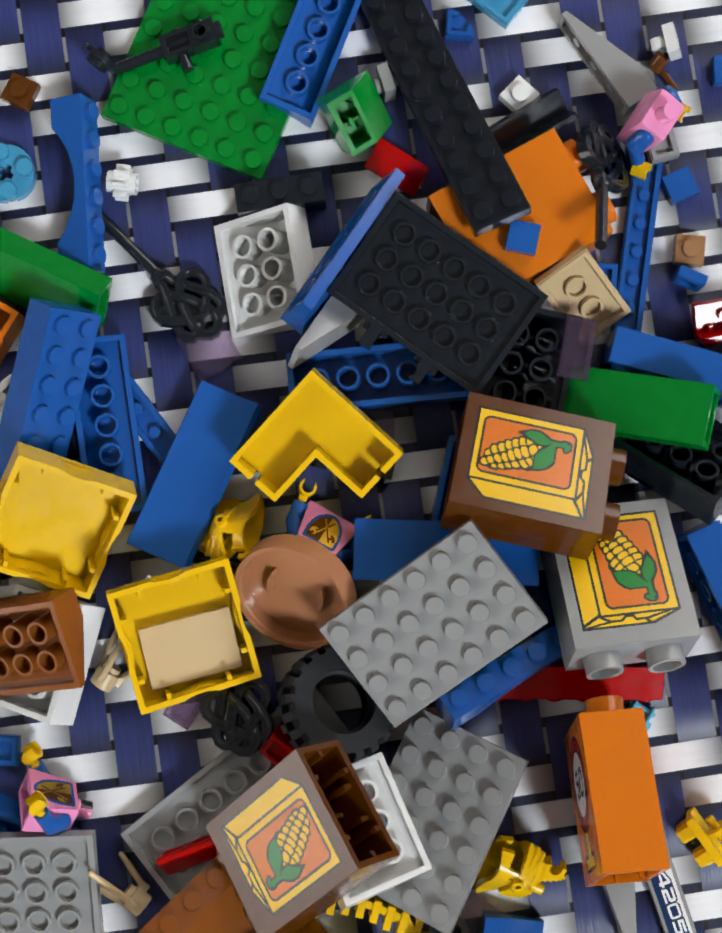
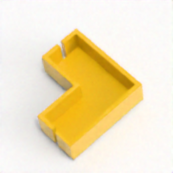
(322, 425)

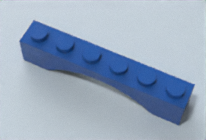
(76, 124)
(499, 677)

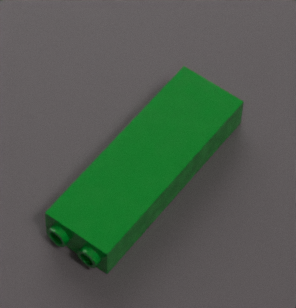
(42, 274)
(647, 406)

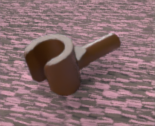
(658, 64)

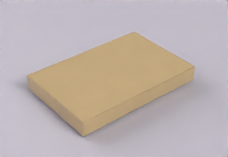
(583, 290)
(190, 647)

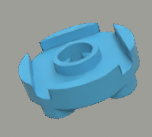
(23, 173)

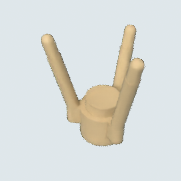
(107, 671)
(134, 897)

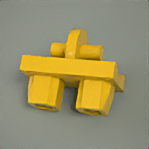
(694, 827)

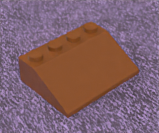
(41, 642)
(203, 906)

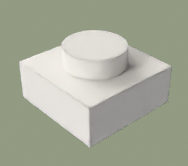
(518, 94)

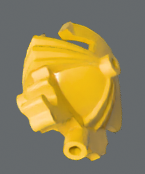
(234, 528)
(517, 868)

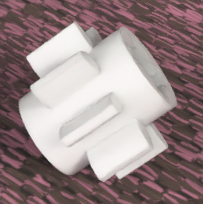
(122, 182)

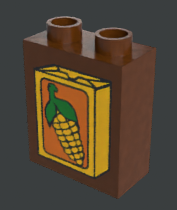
(534, 476)
(301, 838)

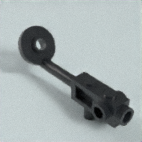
(175, 47)

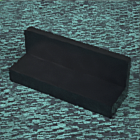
(532, 120)

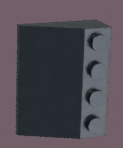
(532, 364)
(678, 473)

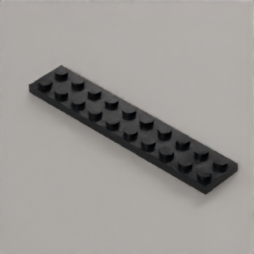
(446, 114)

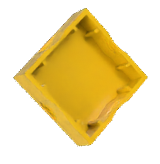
(59, 518)
(172, 597)

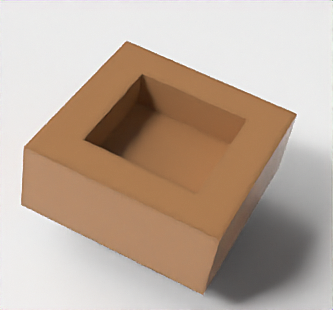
(688, 250)

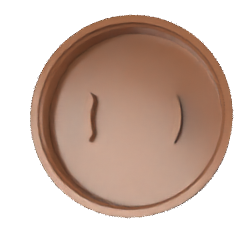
(292, 589)

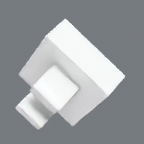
(667, 43)

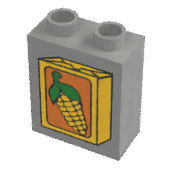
(625, 599)

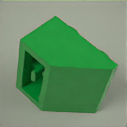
(355, 114)

